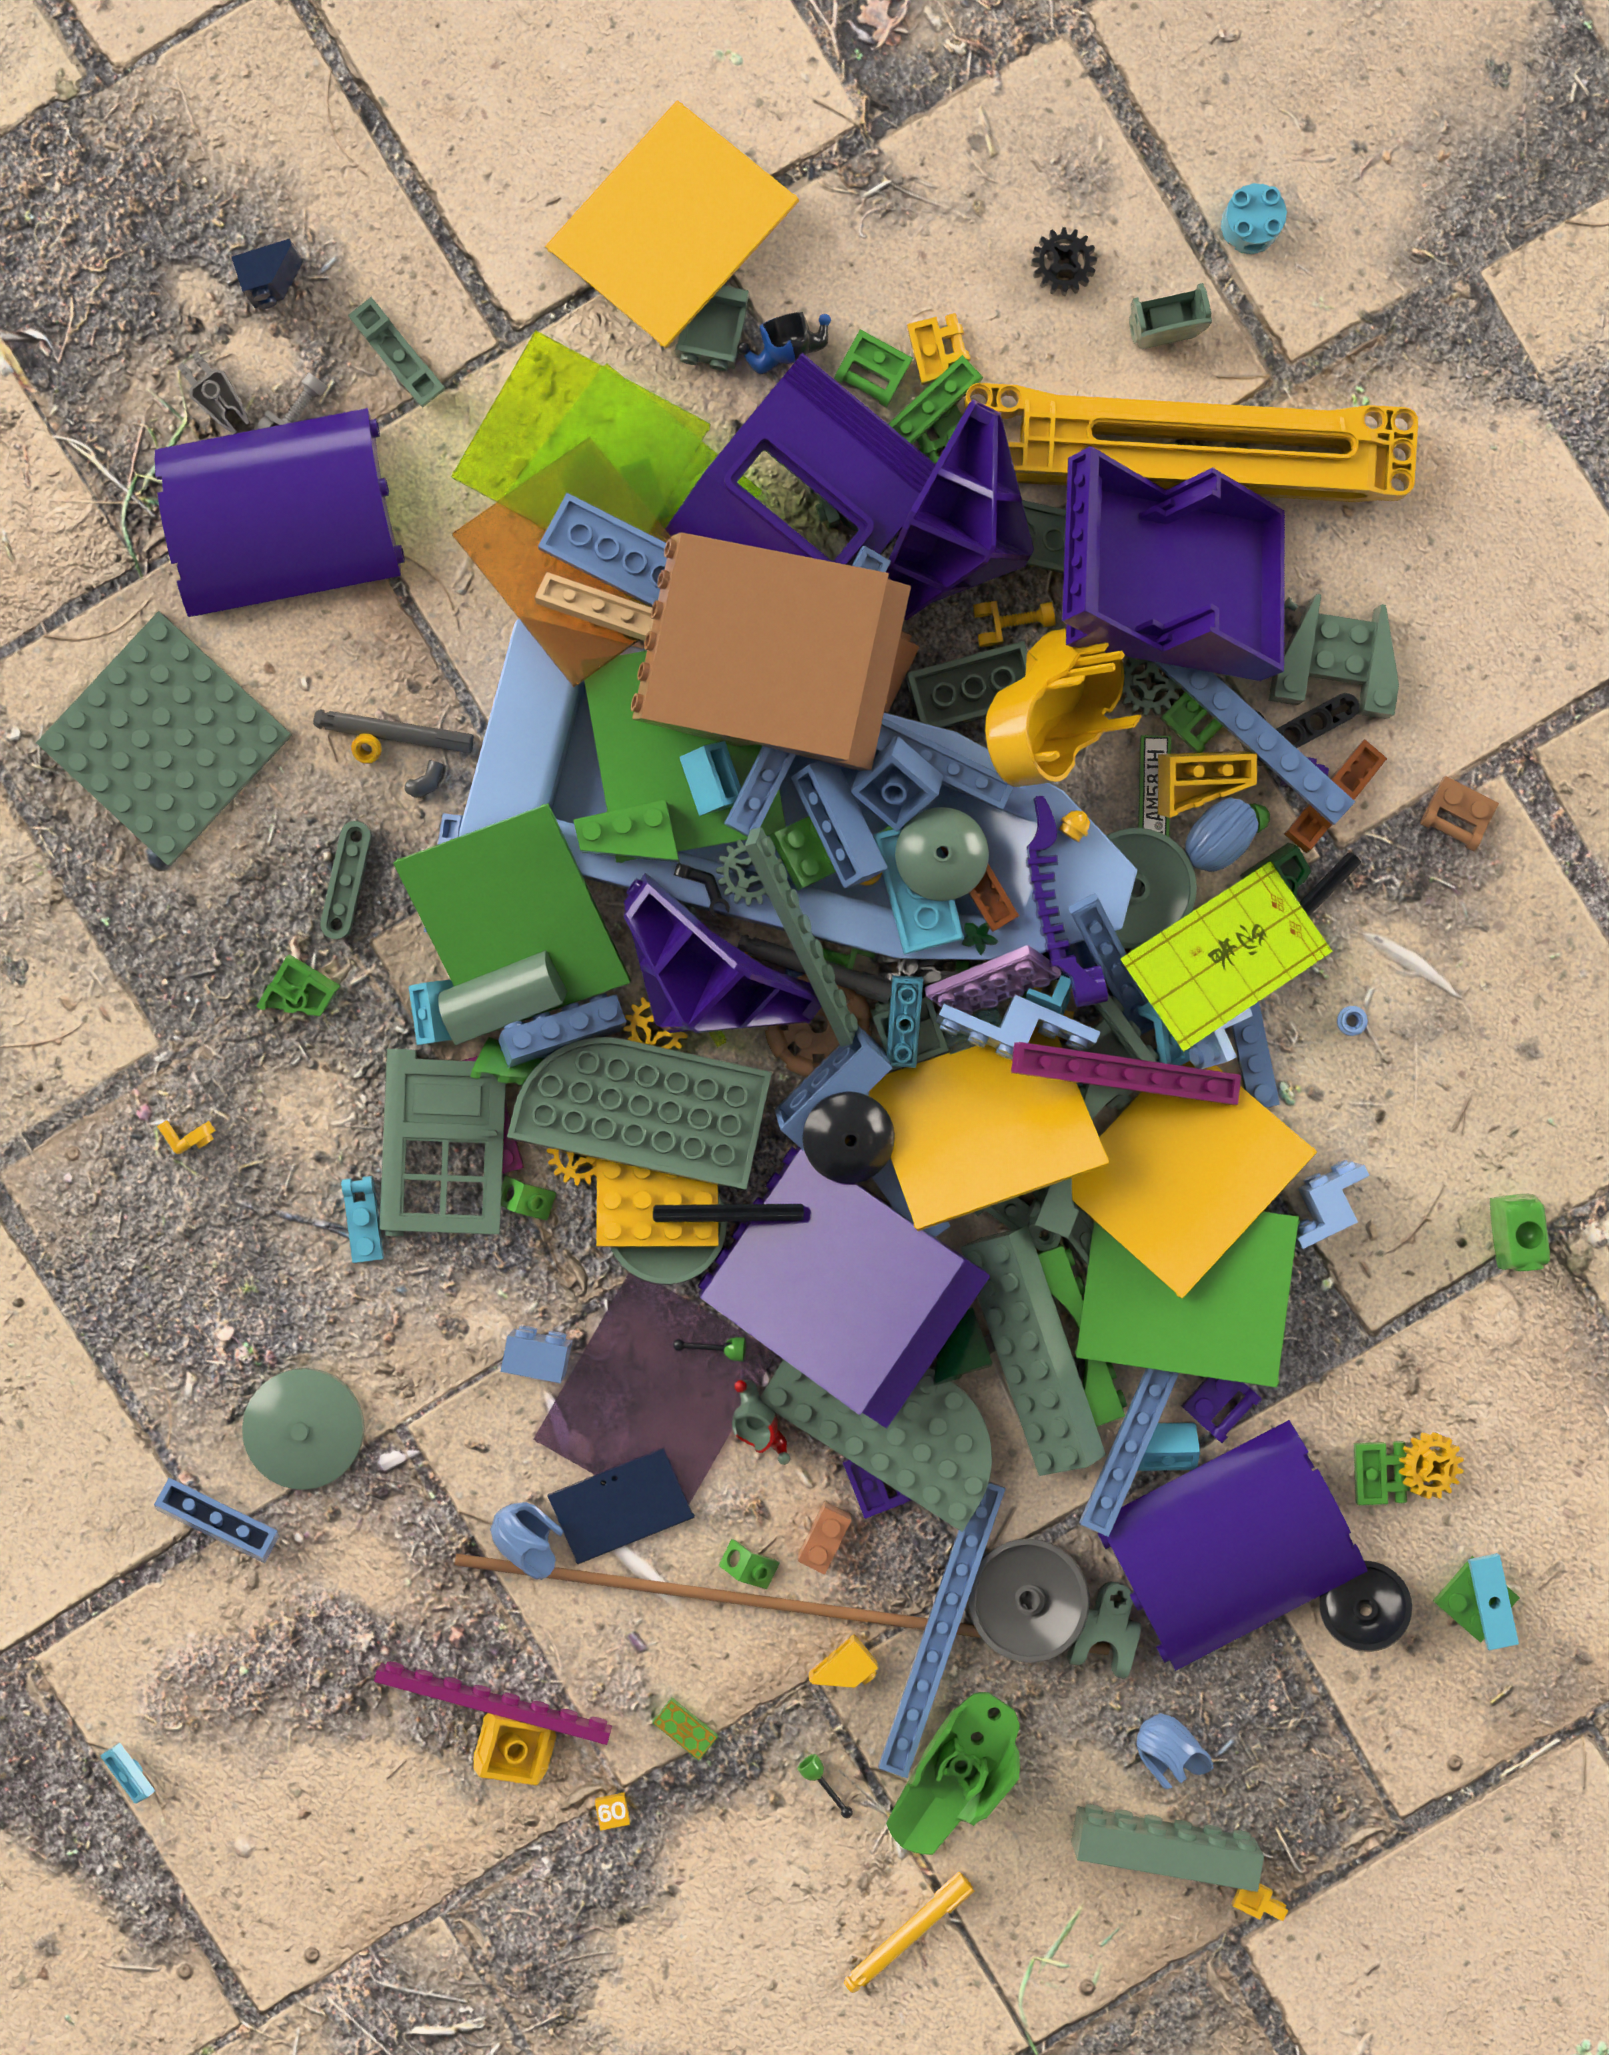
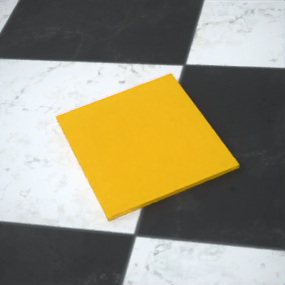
(672, 224)
(981, 1133)
(1188, 1179)

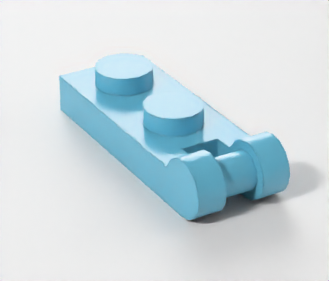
(363, 1220)

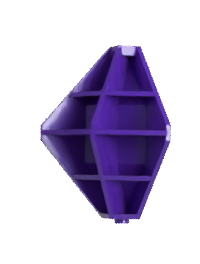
(966, 518)
(700, 978)

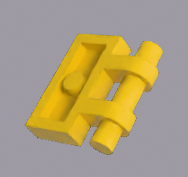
(929, 348)

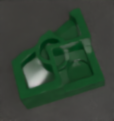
(1288, 863)
(963, 1351)

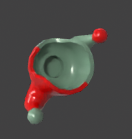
(757, 1423)

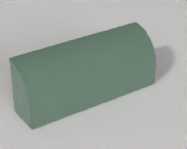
(501, 997)

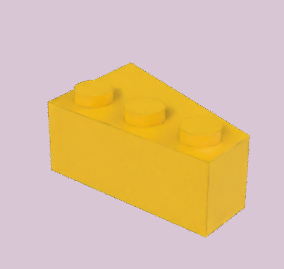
(1197, 778)

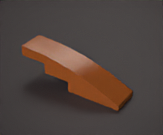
(1351, 778)
(991, 900)

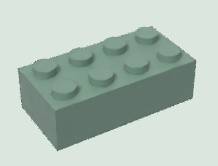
(966, 686)

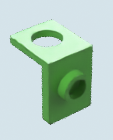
(527, 1199)
(751, 1568)

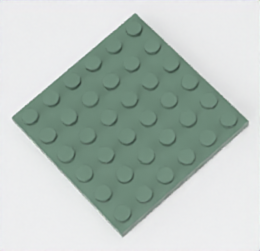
(164, 738)

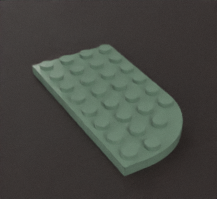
(645, 1109)
(930, 1452)

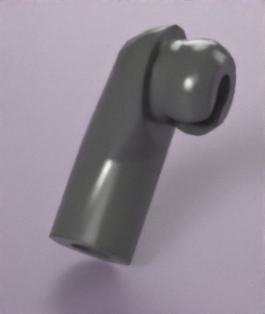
(427, 783)

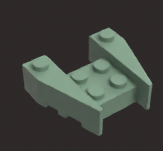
(1341, 652)

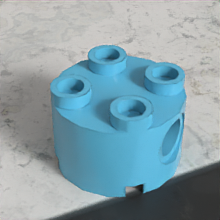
(1253, 218)

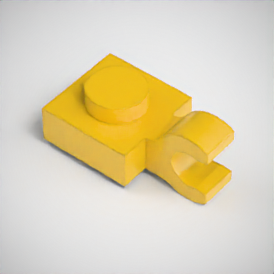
(1258, 1902)

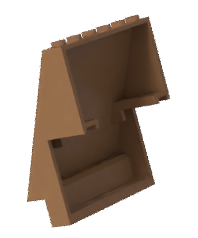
(770, 650)

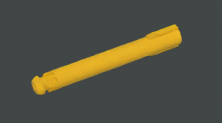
(944, 1902)

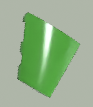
(492, 1061)

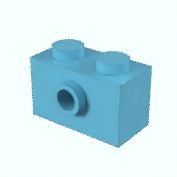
(711, 778)

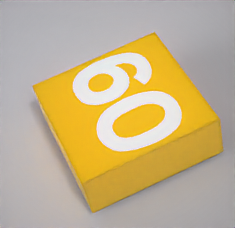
(612, 1811)

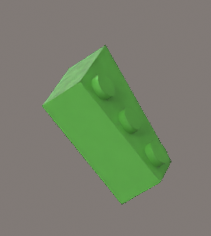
(629, 832)

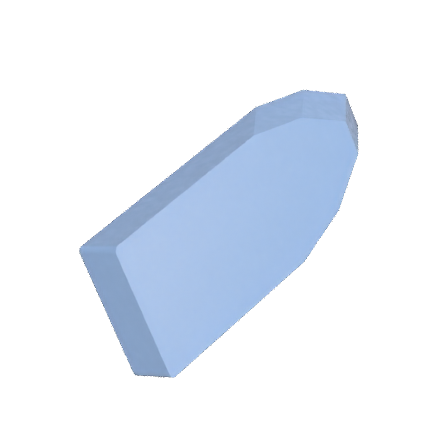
(545, 752)

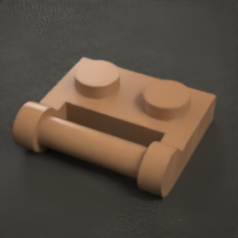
(1463, 804)

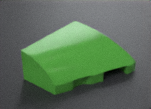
(298, 989)

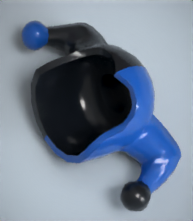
(785, 341)

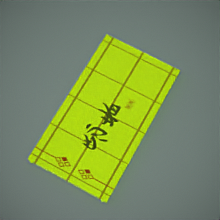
(1226, 956)

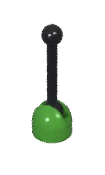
(733, 1348)
(812, 1770)

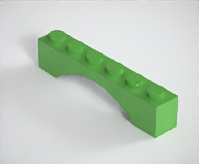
(1097, 1382)

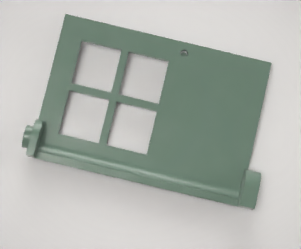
(442, 1105)

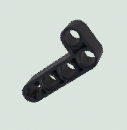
(1301, 724)

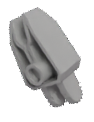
(211, 389)

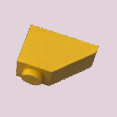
(846, 1666)

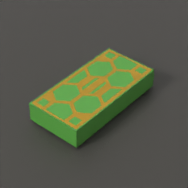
(685, 1728)

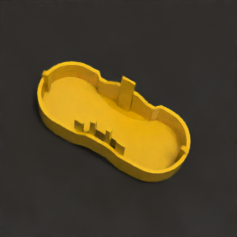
(1054, 710)

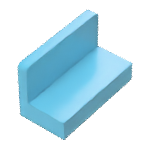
(1059, 999)
(426, 1012)
(1172, 1448)

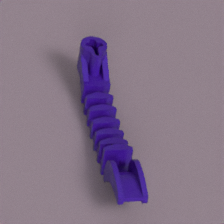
(1086, 983)

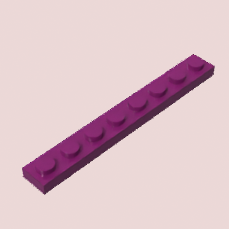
(1125, 1073)
(503, 1705)

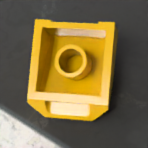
(513, 1750)

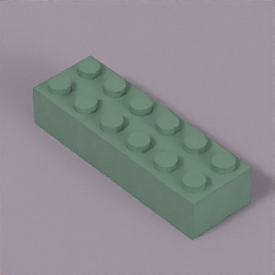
(1167, 1847)

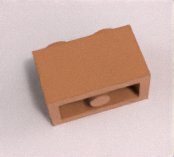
(824, 1537)

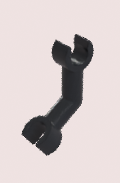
(705, 878)

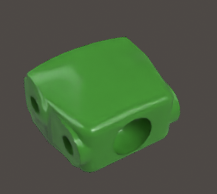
(1519, 1232)

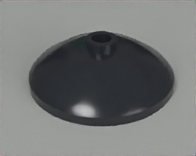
(843, 1116)
(1383, 1594)

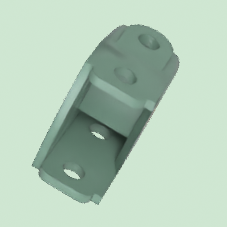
(1170, 318)

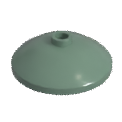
(938, 877)

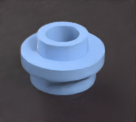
(1361, 1020)

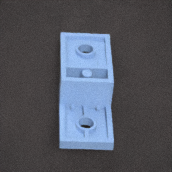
(1017, 1027)

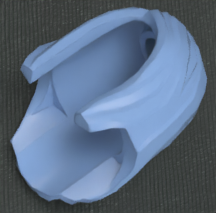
(1221, 835)
(522, 1537)
(1168, 1743)

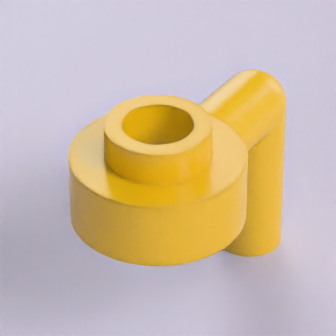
(199, 1136)

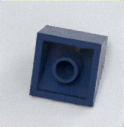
(267, 272)

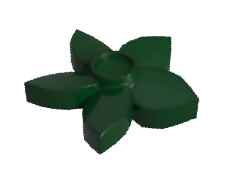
(978, 937)

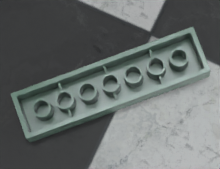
(1035, 1353)

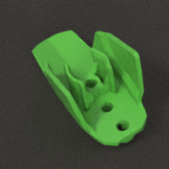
(958, 1775)

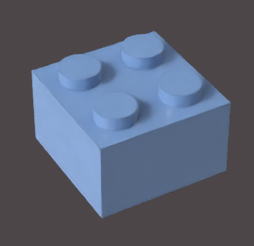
(897, 784)
(536, 1354)

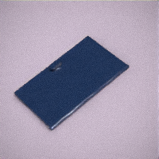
(623, 1509)

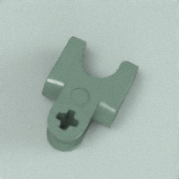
(1109, 1623)

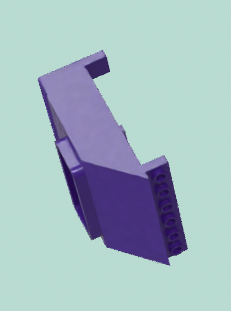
(828, 445)

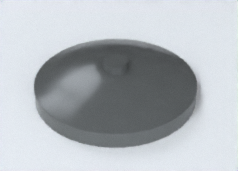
(1029, 1600)

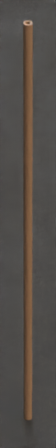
(727, 1597)

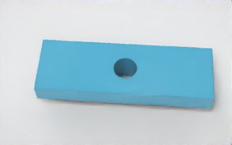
(904, 1004)
(1496, 1618)

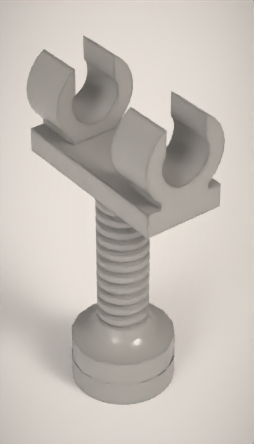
(312, 387)

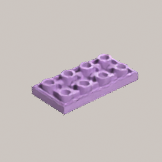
(994, 981)

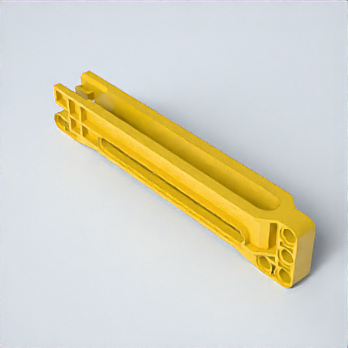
(1063, 425)

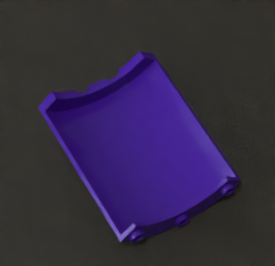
(277, 512)
(1233, 1545)

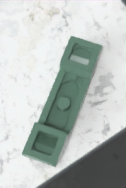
(396, 352)

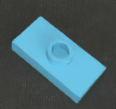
(128, 1773)

